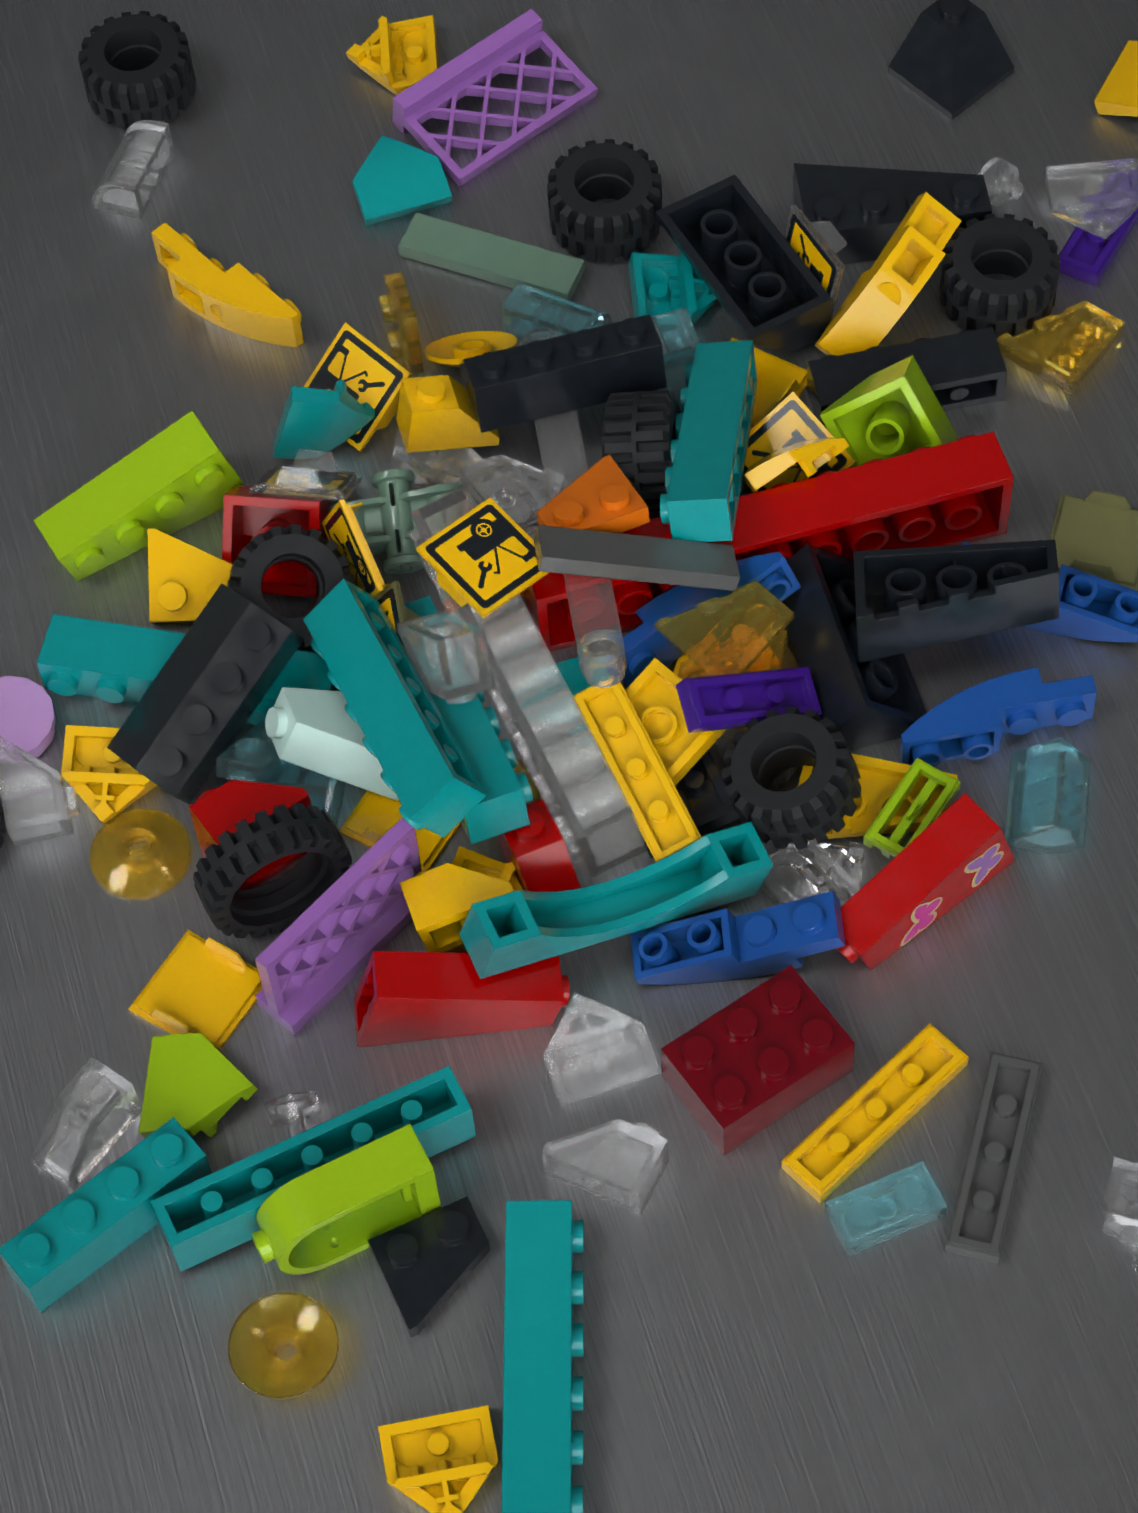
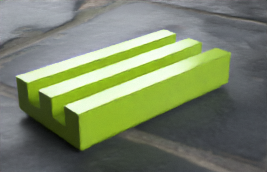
(891, 846)

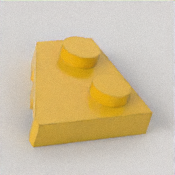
(180, 578)

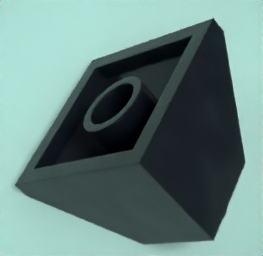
(951, 56)

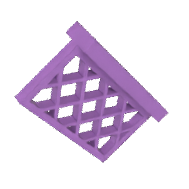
(464, 78)
(339, 931)

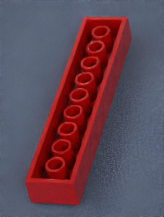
(890, 503)

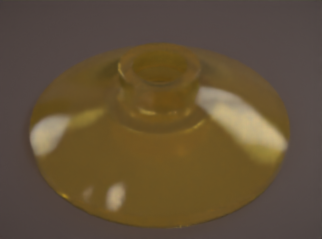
(144, 871)
(279, 1322)

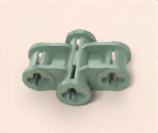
(388, 519)

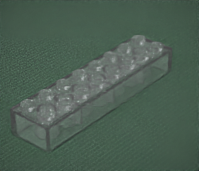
(543, 718)

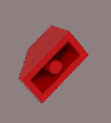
(539, 853)

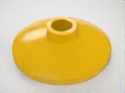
(456, 347)

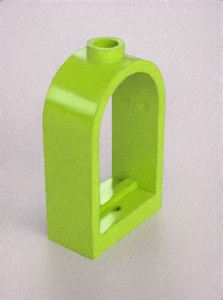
(346, 1203)

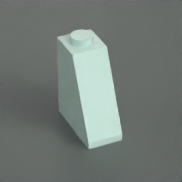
(319, 735)

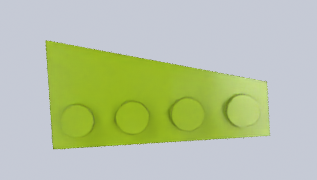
(157, 486)

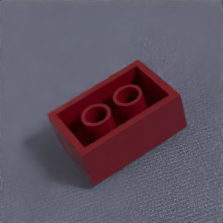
(757, 1059)

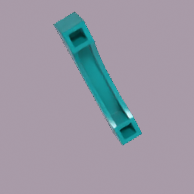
(542, 925)

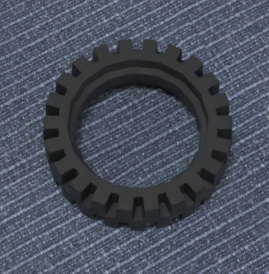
(262, 843)

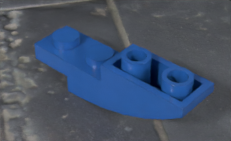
(1092, 609)
(647, 643)
(976, 718)
(737, 947)

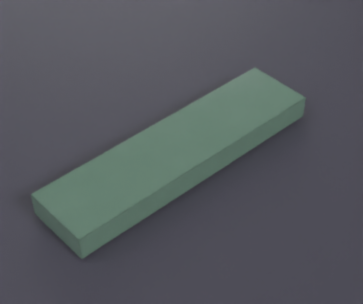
(490, 256)

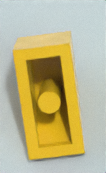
(438, 416)
(442, 899)

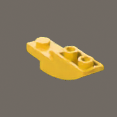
(893, 280)
(226, 298)

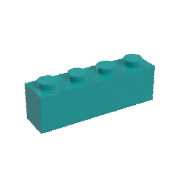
(102, 1215)

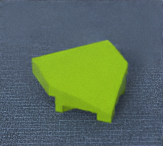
(191, 1083)

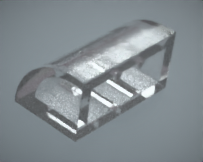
(135, 169)

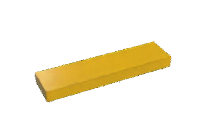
(638, 770)
(874, 1113)

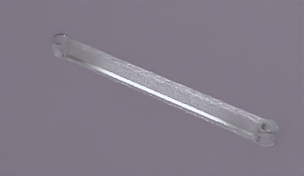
(589, 598)

